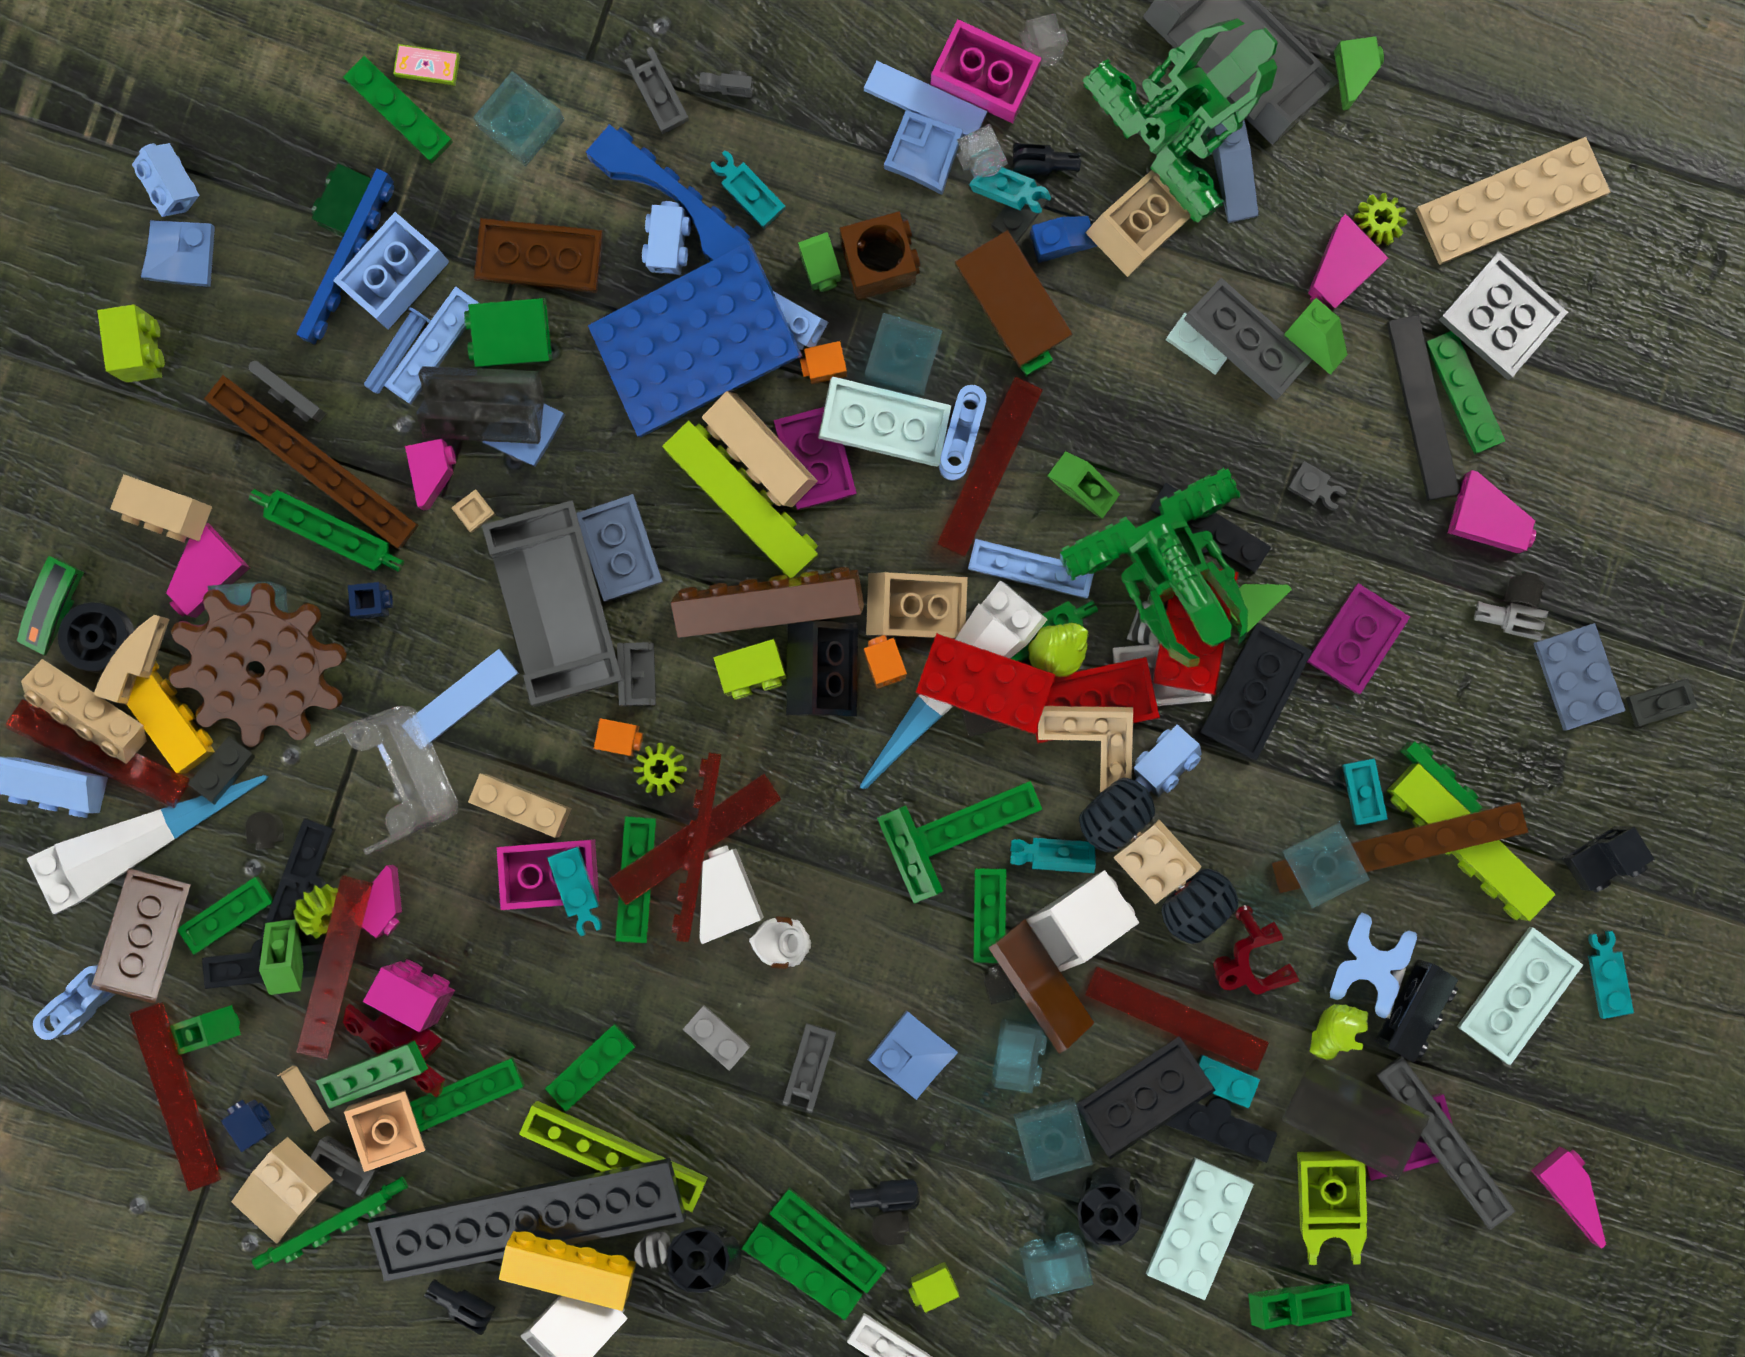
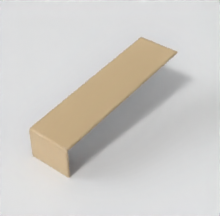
(304, 1097)

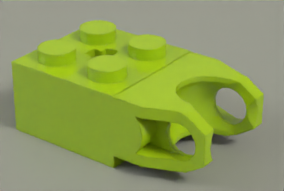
(1332, 1213)

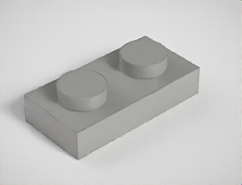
(716, 1037)

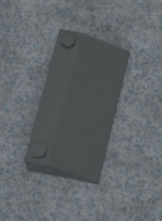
(1299, 75)
(552, 603)

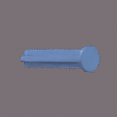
(395, 351)

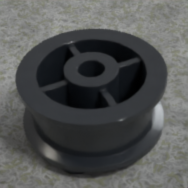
(79, 630)

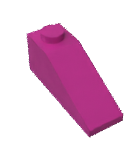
(1571, 1187)

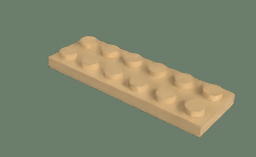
(1512, 200)

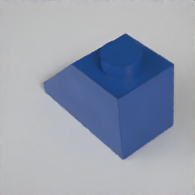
(1060, 237)

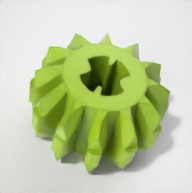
(1380, 207)
(653, 761)
(315, 910)

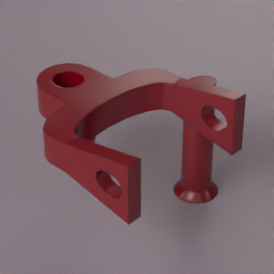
(1237, 972)

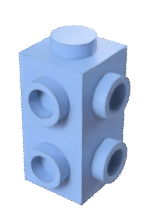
(165, 179)
(667, 233)
(803, 324)
(1167, 761)

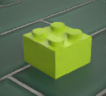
(130, 343)
(750, 669)

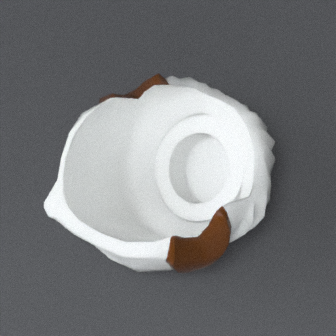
(781, 942)

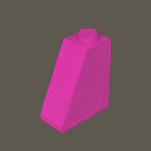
(1345, 264)
(1490, 516)
(203, 565)

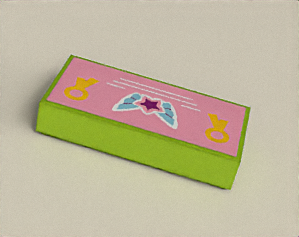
(426, 64)

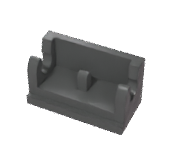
(638, 674)
(343, 1165)

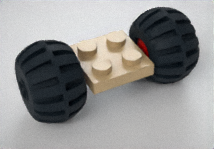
(1158, 861)

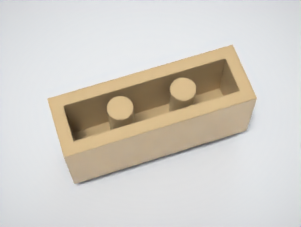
(160, 509)
(519, 805)

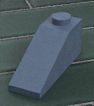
(1235, 174)

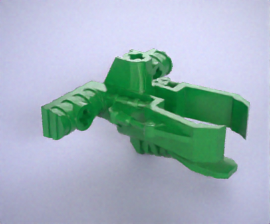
(1188, 107)
(1172, 562)

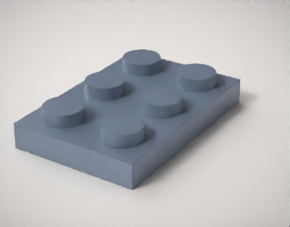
(619, 548)
(1579, 677)

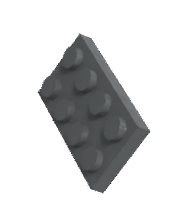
(1247, 338)

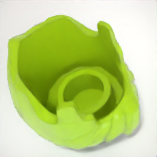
(1059, 649)
(1338, 1031)

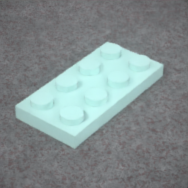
(884, 421)
(1519, 995)
(1199, 1228)

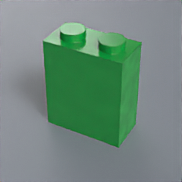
(508, 332)

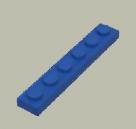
(365, 218)

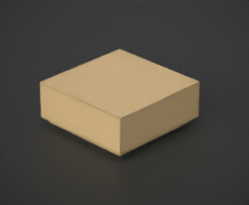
(473, 511)

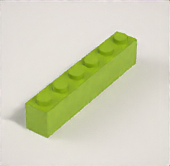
(740, 500)
(1490, 862)
(599, 1148)

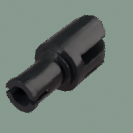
(1042, 160)
(888, 1196)
(462, 1306)

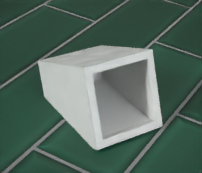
(726, 896)
(1083, 921)
(572, 1328)

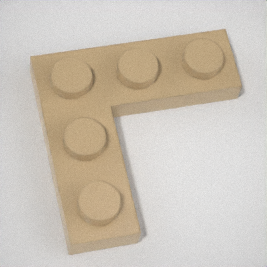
(1105, 724)

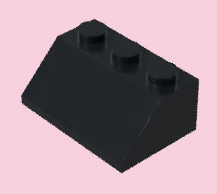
(822, 669)
(1417, 1010)

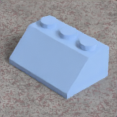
(391, 270)
(51, 786)

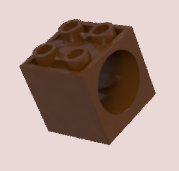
(886, 227)

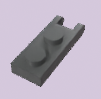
(658, 92)
(283, 391)
(810, 1065)

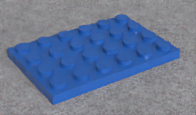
(694, 340)

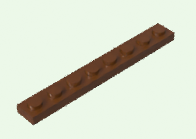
(311, 462)
(1426, 840)

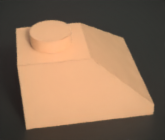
(384, 1129)

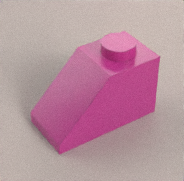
(430, 469)
(384, 903)

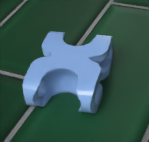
(962, 432)
(1373, 965)
(72, 1007)

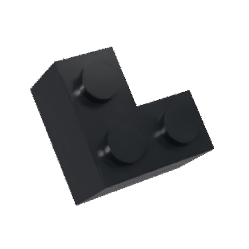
(1610, 854)

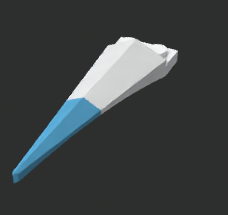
(998, 625)
(90, 862)

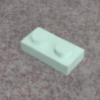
(1196, 346)

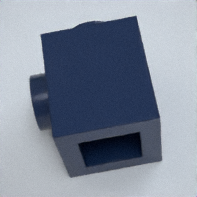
(369, 600)
(248, 1123)

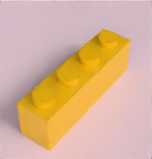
(169, 722)
(567, 1270)

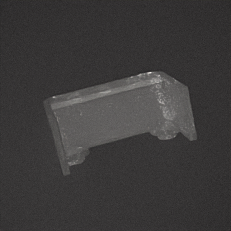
(412, 766)

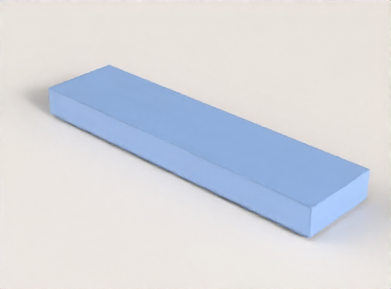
(923, 98)
(431, 345)
(1027, 568)
(466, 694)

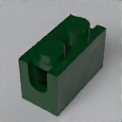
(340, 199)

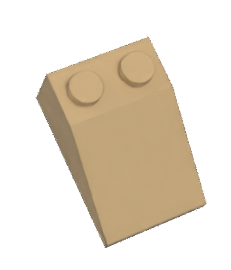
(1138, 223)
(915, 605)
(281, 1189)

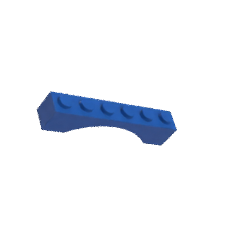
(622, 160)

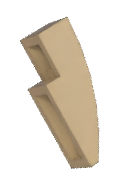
(132, 659)

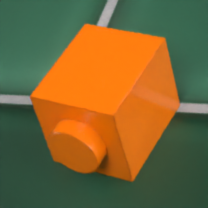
(823, 362)
(618, 737)

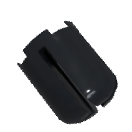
(1110, 1206)
(688, 1252)

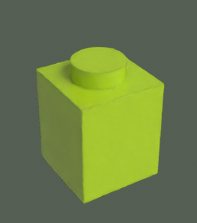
(933, 1287)

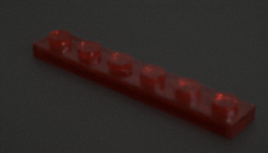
(990, 466)
(138, 773)
(670, 854)
(694, 860)
(334, 967)
(1176, 1018)
(175, 1096)

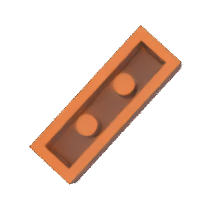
(884, 661)

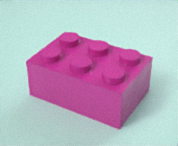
(985, 71)
(527, 875)
(409, 994)

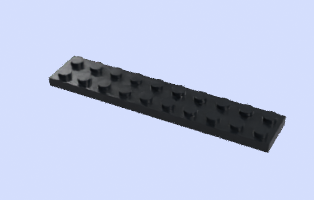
(564, 1210)

